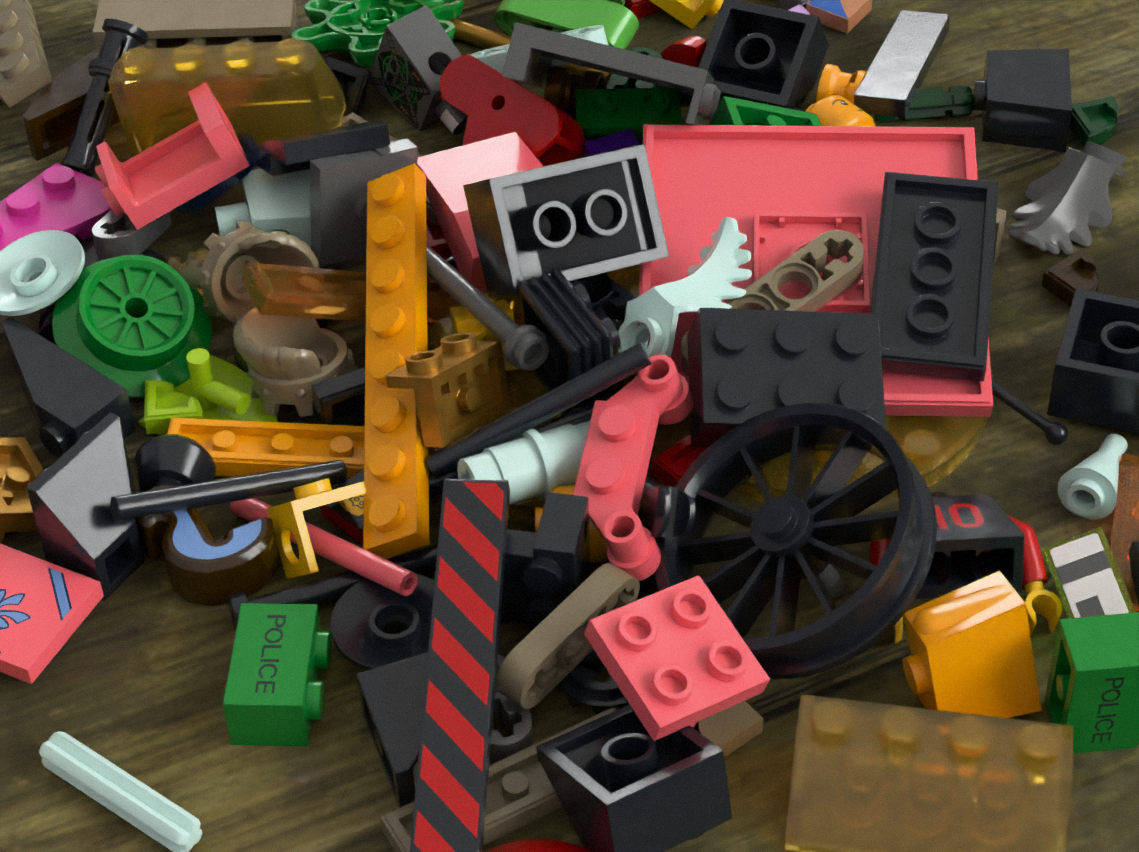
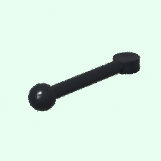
(1054, 432)

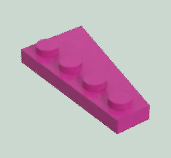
(53, 201)

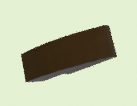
(56, 109)

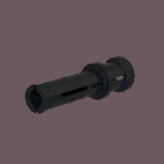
(83, 154)

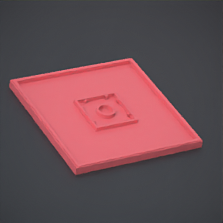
(787, 191)

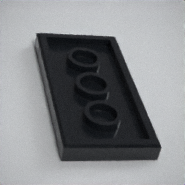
(935, 274)

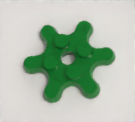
(360, 24)

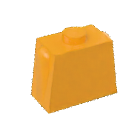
(973, 651)

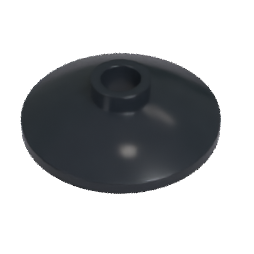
(380, 625)

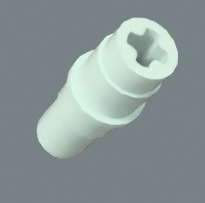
(532, 462)

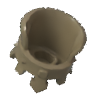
(226, 262)
(288, 357)

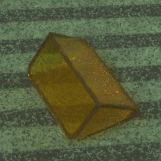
(262, 88)

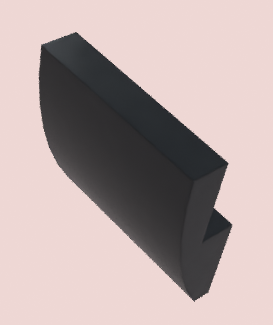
(296, 151)

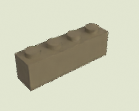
(201, 21)

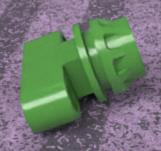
(567, 15)

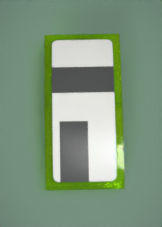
(1087, 576)

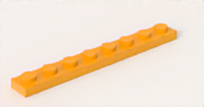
(395, 328)

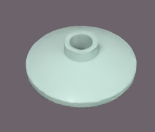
(38, 270)

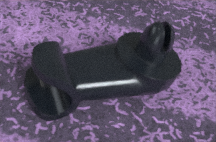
(666, 510)

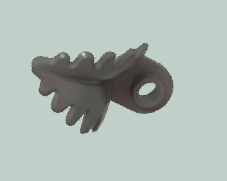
(1069, 201)

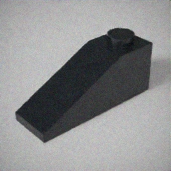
(62, 390)

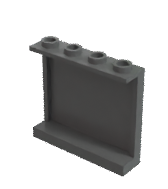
(535, 48)

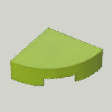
(165, 402)

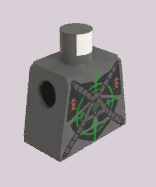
(410, 70)

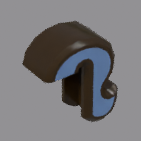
(205, 568)

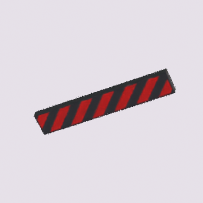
(461, 668)

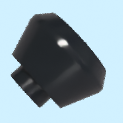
(172, 461)

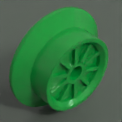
(132, 321)

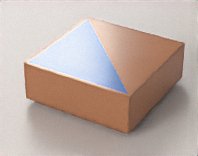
(839, 14)

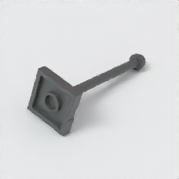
(340, 234)

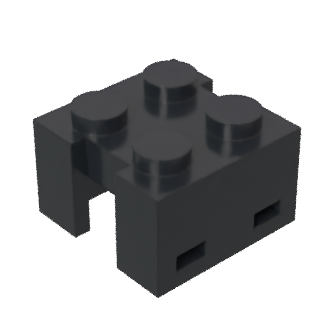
(546, 564)

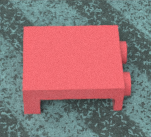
(174, 167)

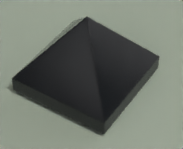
(353, 82)

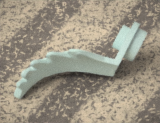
(657, 310)

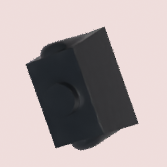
(1025, 98)

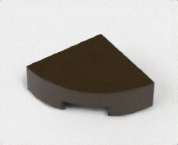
(1069, 274)

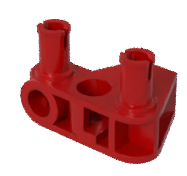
(503, 106)

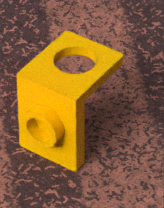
(290, 517)

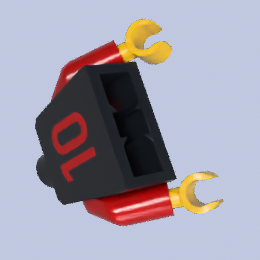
(976, 542)

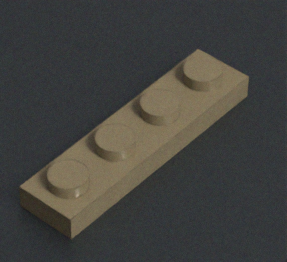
(21, 52)

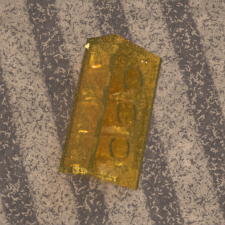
(926, 780)

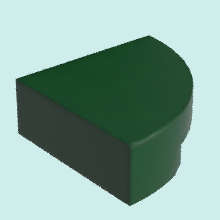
(1094, 120)

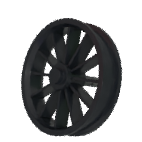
(796, 533)

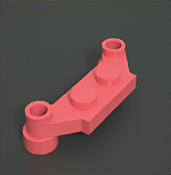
(619, 457)

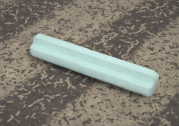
(121, 792)

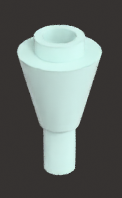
(1093, 484)

